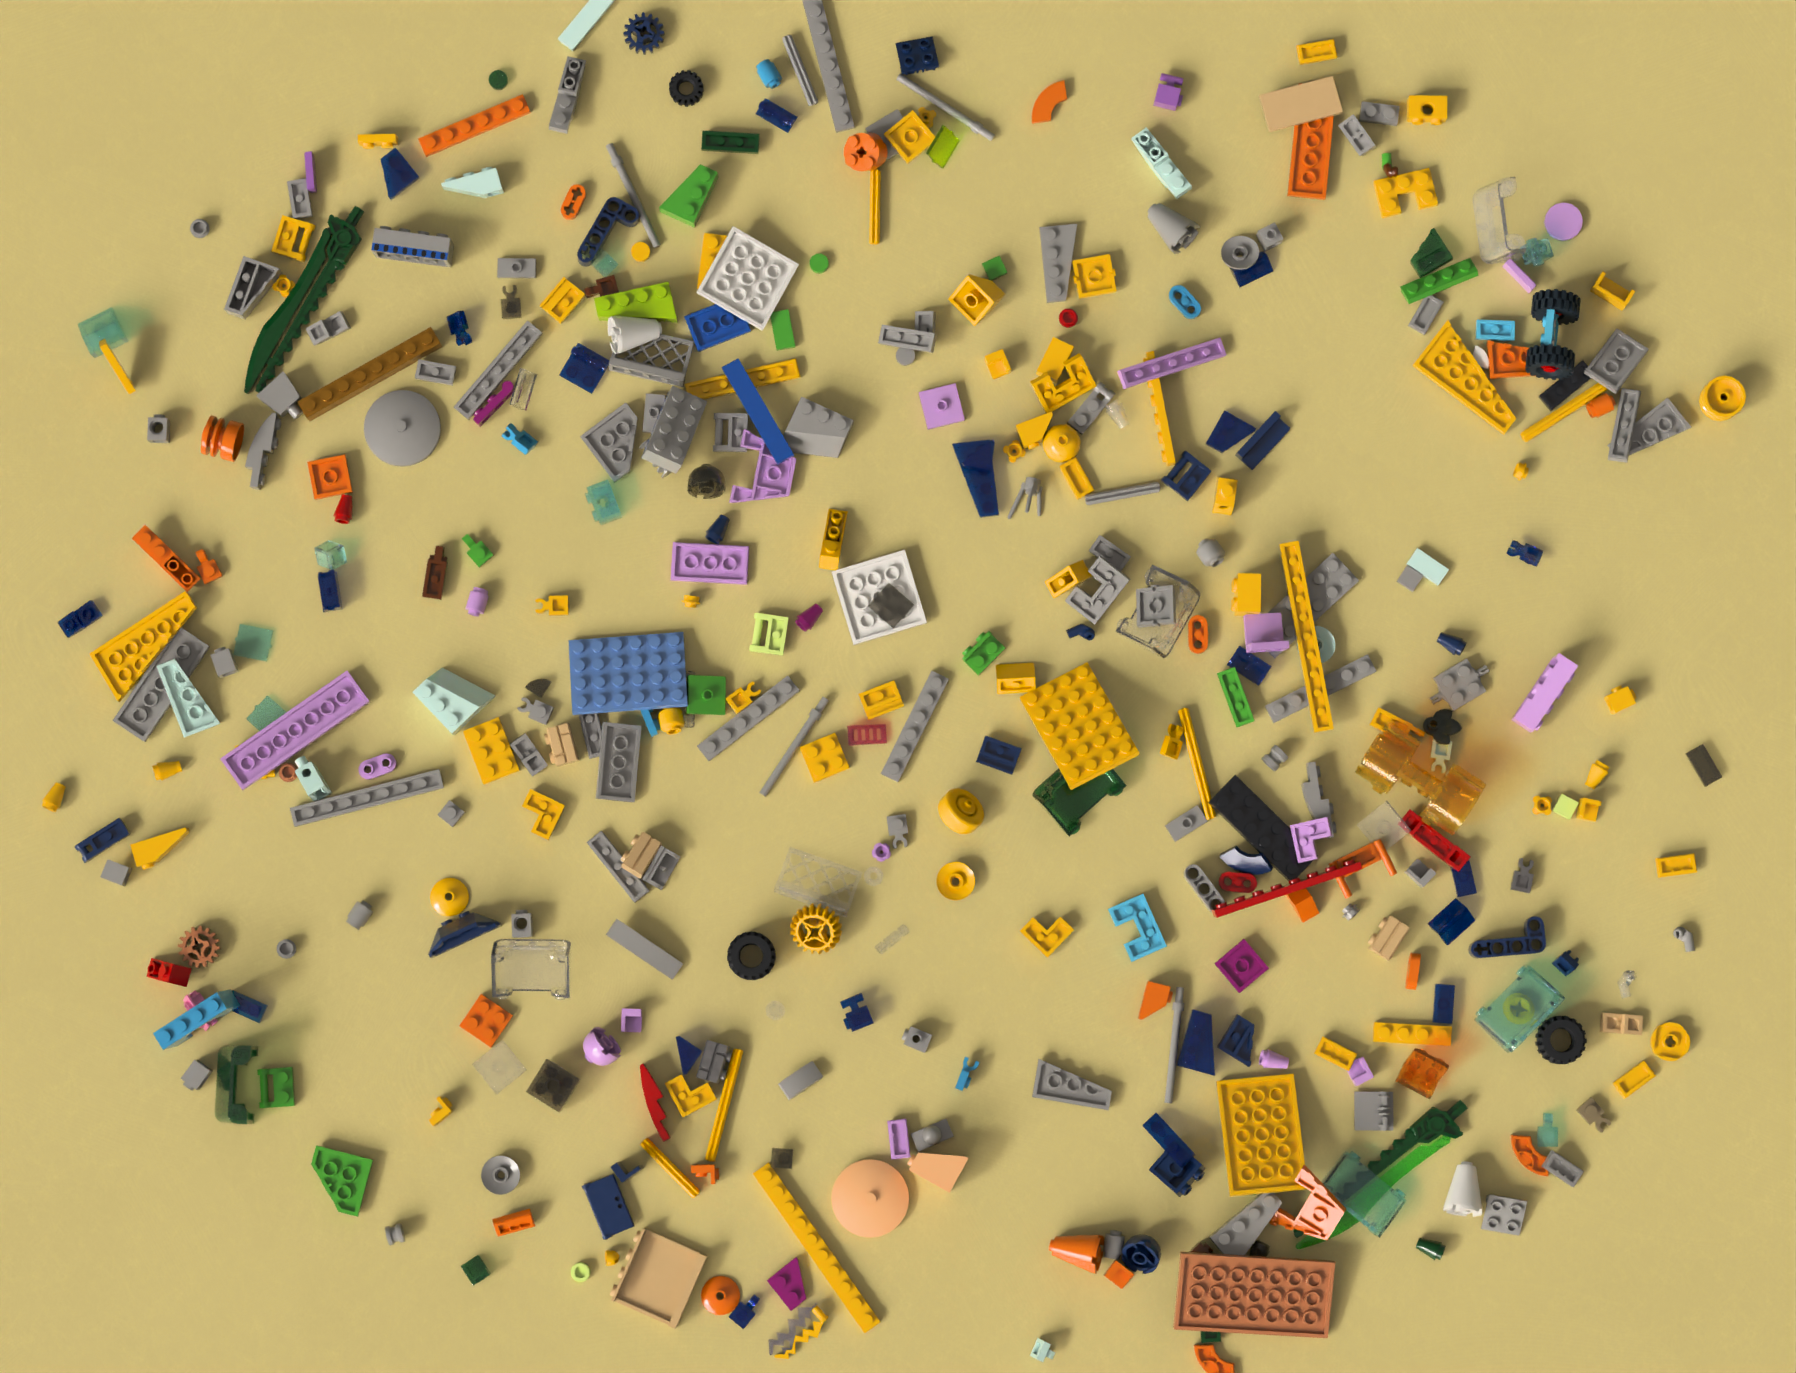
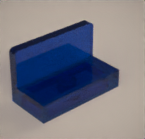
(1451, 921)

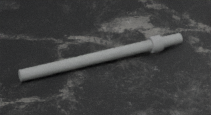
(976, 126)
(617, 163)
(815, 714)
(1178, 1007)

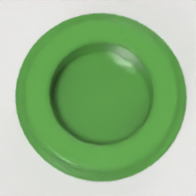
(819, 263)

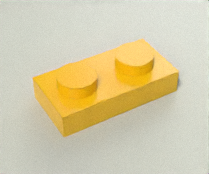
(368, 141)

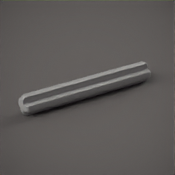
(800, 70)
(1122, 493)

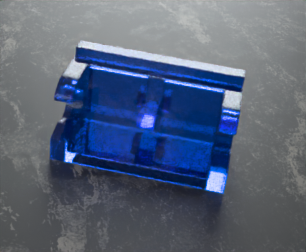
(329, 591)
(1249, 665)

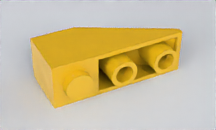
(833, 539)

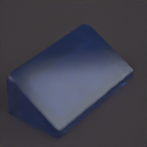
(1259, 269)

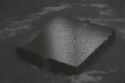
(891, 605)

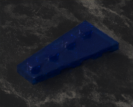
(980, 483)

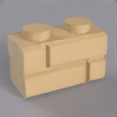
(562, 745)
(641, 854)
(1388, 937)

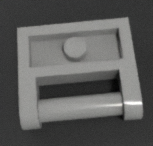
(736, 425)

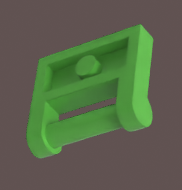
(283, 1087)

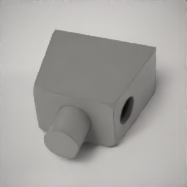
(281, 396)

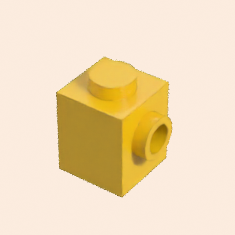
(1620, 699)

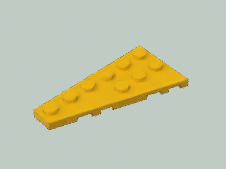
(134, 650)

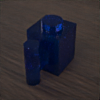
(858, 1017)

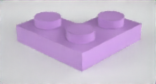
(1304, 837)

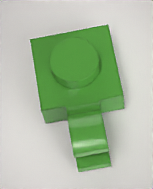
(478, 552)

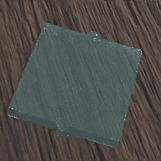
(253, 642)
(265, 713)

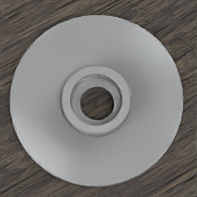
(1240, 246)
(490, 1175)

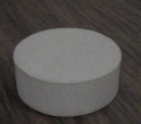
(905, 356)

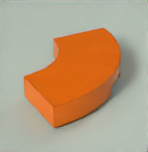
(1047, 101)
(1528, 1155)
(1211, 1361)

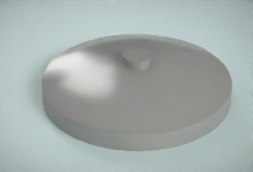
(402, 428)

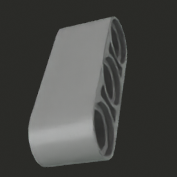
(1202, 879)

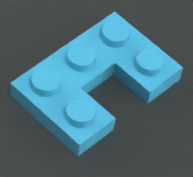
(1151, 937)

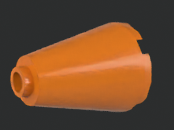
(1079, 1250)

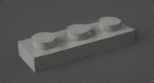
(907, 338)

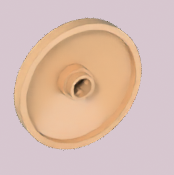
(870, 1198)

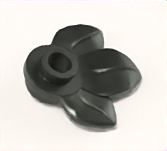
(1444, 726)

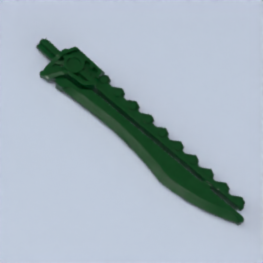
(339, 250)

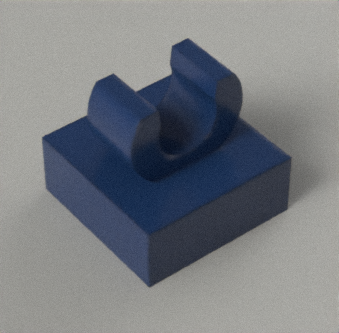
(1566, 963)

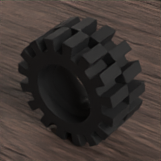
(686, 77)

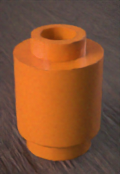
(1600, 405)

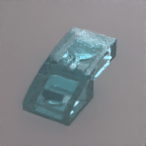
(603, 263)

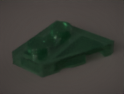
(1430, 255)

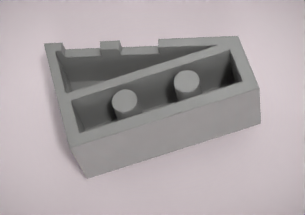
(250, 286)

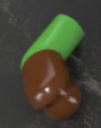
(1387, 166)

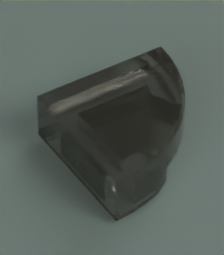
(538, 686)

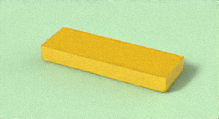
(114, 362)

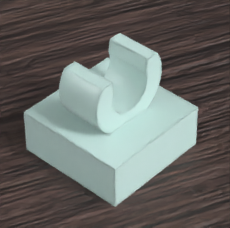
(1042, 1350)

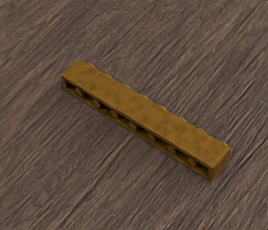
(369, 374)

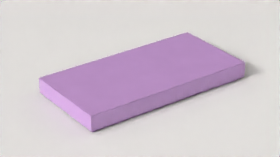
(710, 563)

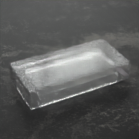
(523, 389)

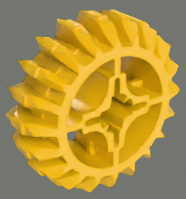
(808, 917)

